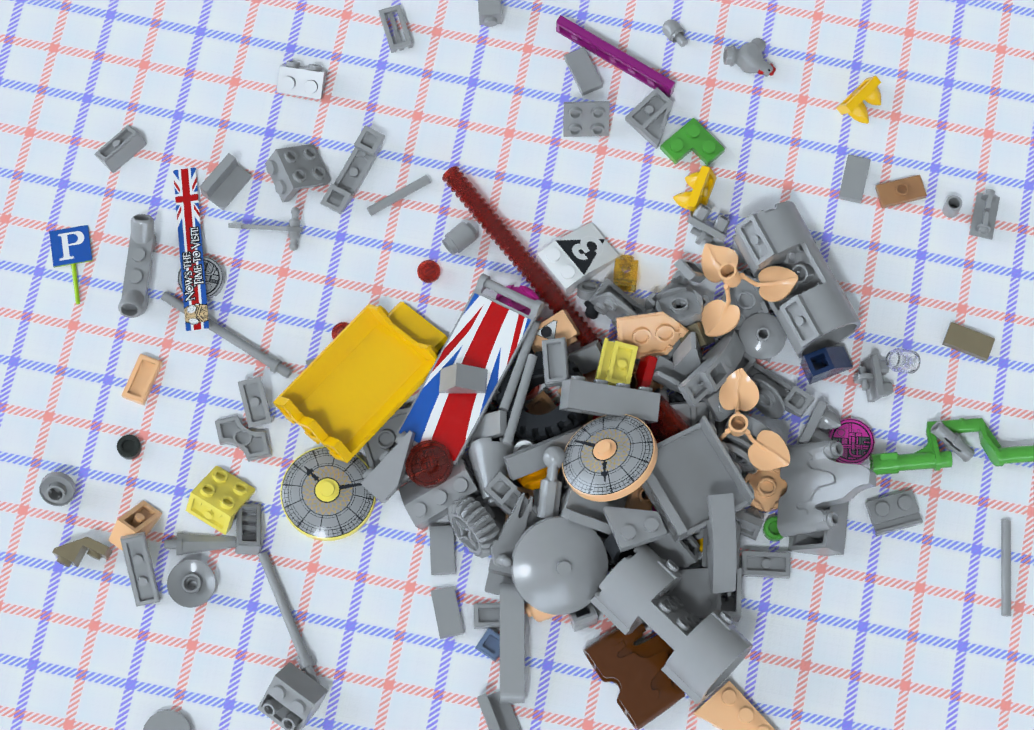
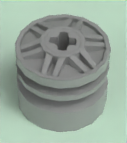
(739, 446)

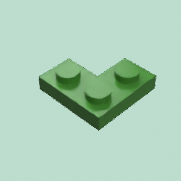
(692, 138)

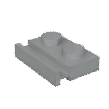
(894, 512)

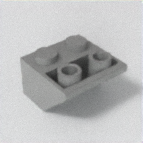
(292, 698)

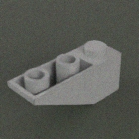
(389, 473)

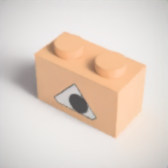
(556, 326)

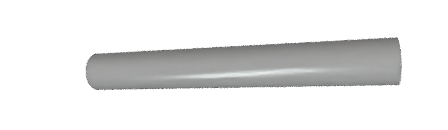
(398, 195)

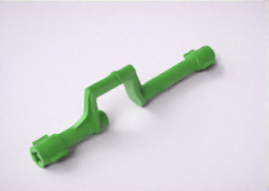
(932, 458)

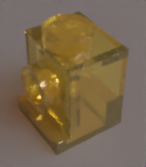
(625, 281)

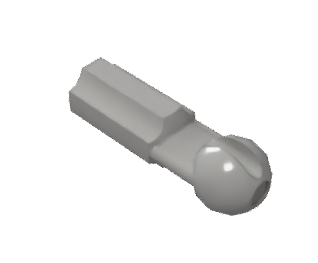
(550, 486)

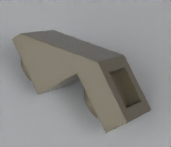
(74, 551)

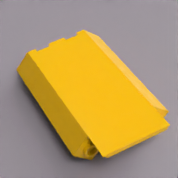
(362, 378)

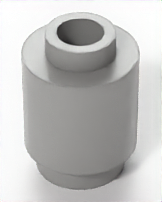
(459, 238)

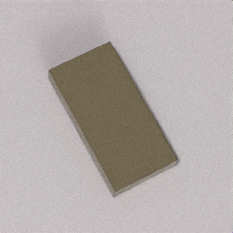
(968, 341)

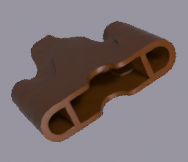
(637, 673)

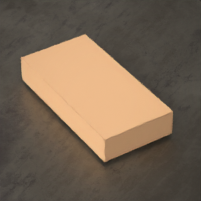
(142, 379)

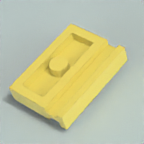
(616, 362)

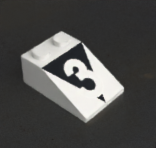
(576, 258)

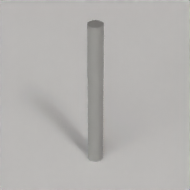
(518, 368)
(519, 400)
(1005, 568)

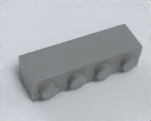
(607, 400)

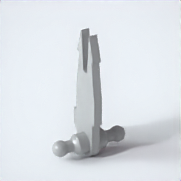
(293, 228)
(510, 534)

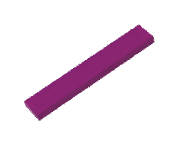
(614, 56)

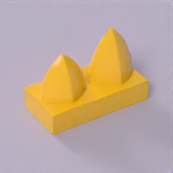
(854, 105)
(702, 185)

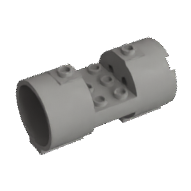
(816, 309)
(703, 650)

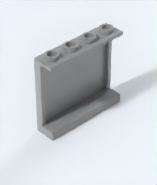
(686, 472)

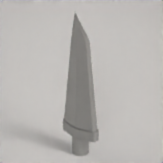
(198, 543)

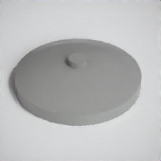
(558, 565)

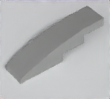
(722, 543)

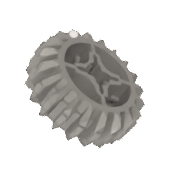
(473, 525)

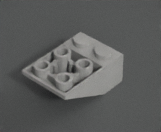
(697, 598)

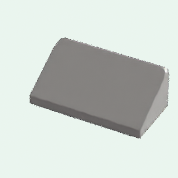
(120, 148)

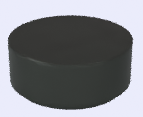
(129, 447)

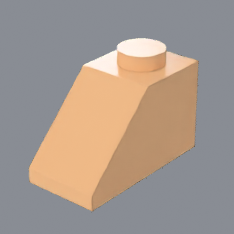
(137, 520)

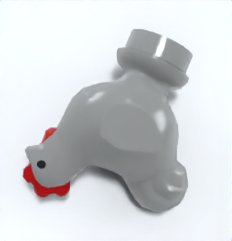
(749, 58)

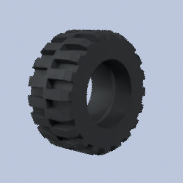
(546, 425)

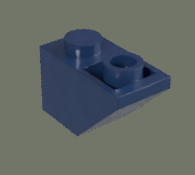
(825, 363)

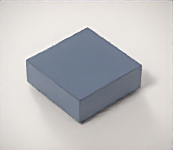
(490, 644)

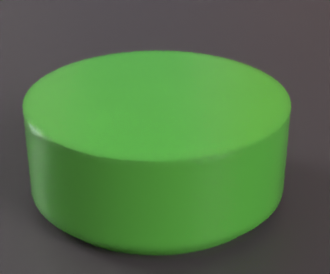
(771, 531)

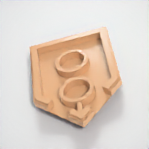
(651, 332)

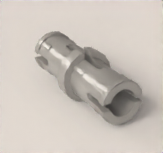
(952, 441)

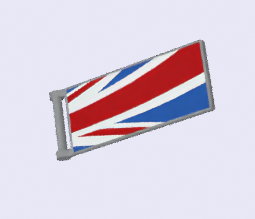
(483, 337)

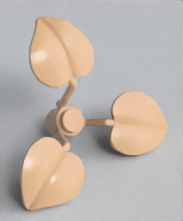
(721, 264)
(742, 394)

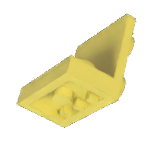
(219, 499)

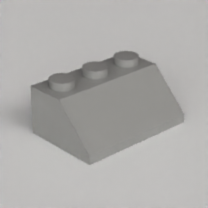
(431, 504)
(825, 542)

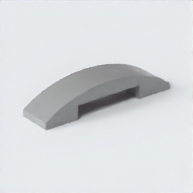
(354, 171)
(794, 398)
(505, 494)

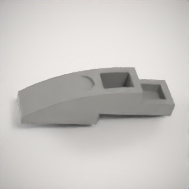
(712, 373)

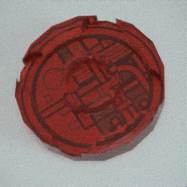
(429, 464)

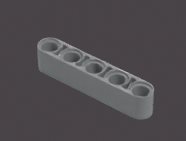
(512, 645)

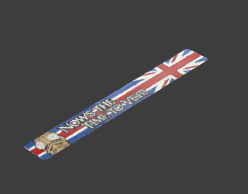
(191, 249)

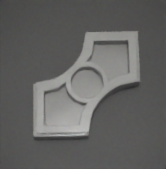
(253, 444)

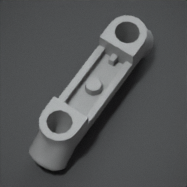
(138, 266)

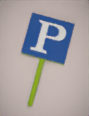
(69, 248)

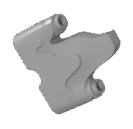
(815, 484)

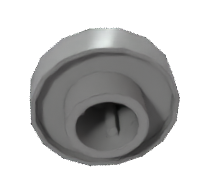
(57, 489)

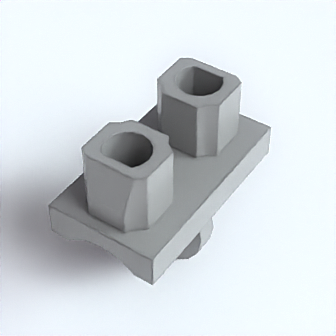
(699, 219)
(871, 378)

